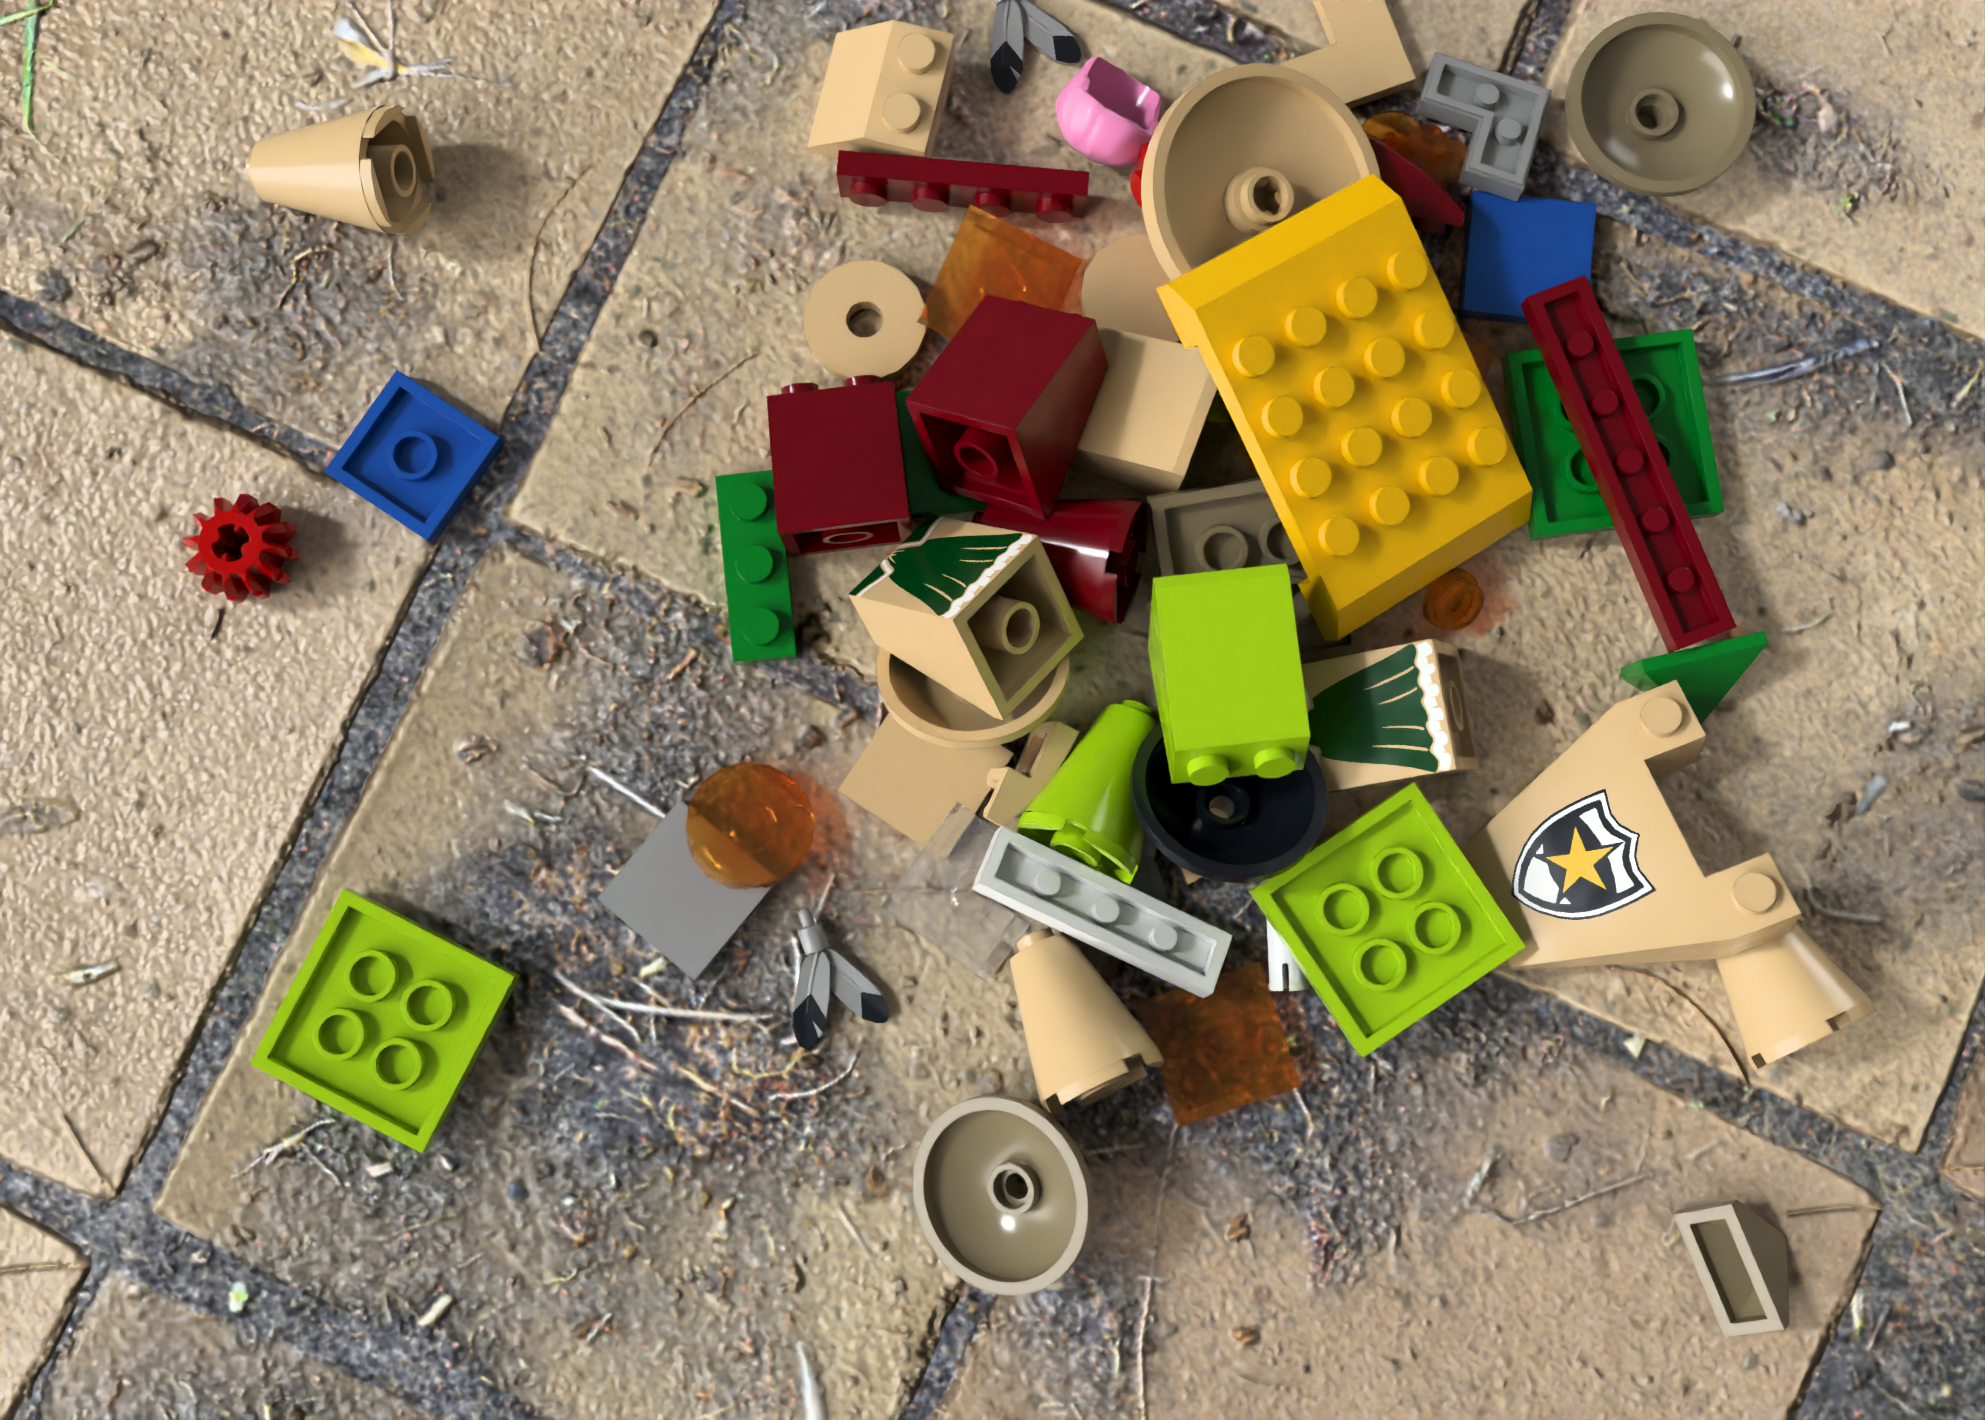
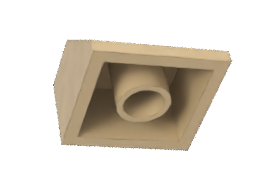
(884, 91)

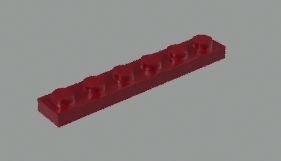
(1627, 464)

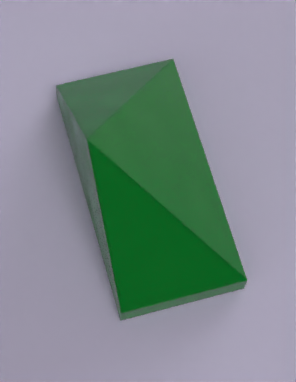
(1701, 671)

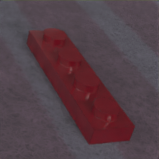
(942, 183)

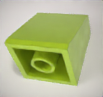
(1228, 674)

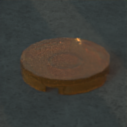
(749, 826)

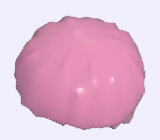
(1107, 113)

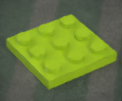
(1387, 919)
(385, 1020)

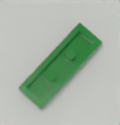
(755, 570)

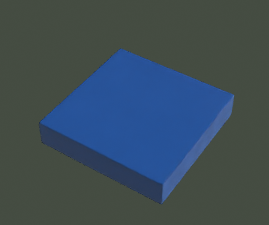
(1520, 251)
(415, 457)

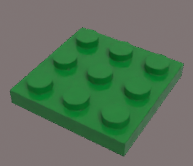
(1672, 396)

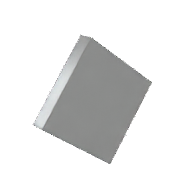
(675, 902)

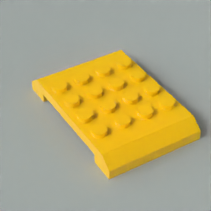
(1354, 400)

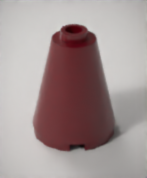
(1090, 549)

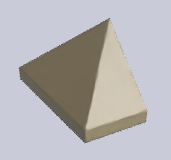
(1739, 1266)

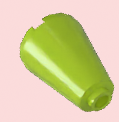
(1088, 800)

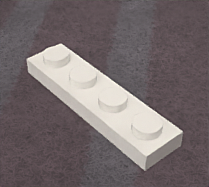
(1102, 912)

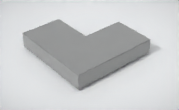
(1498, 111)

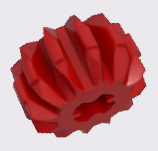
(222, 539)

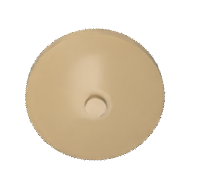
(1243, 158)

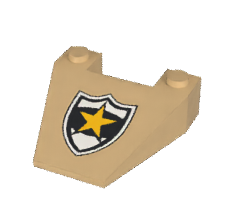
(1599, 866)

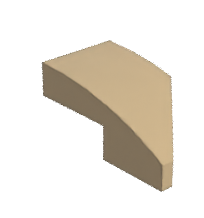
(1037, 764)

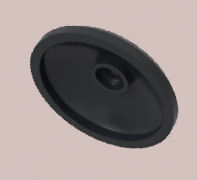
(1267, 825)

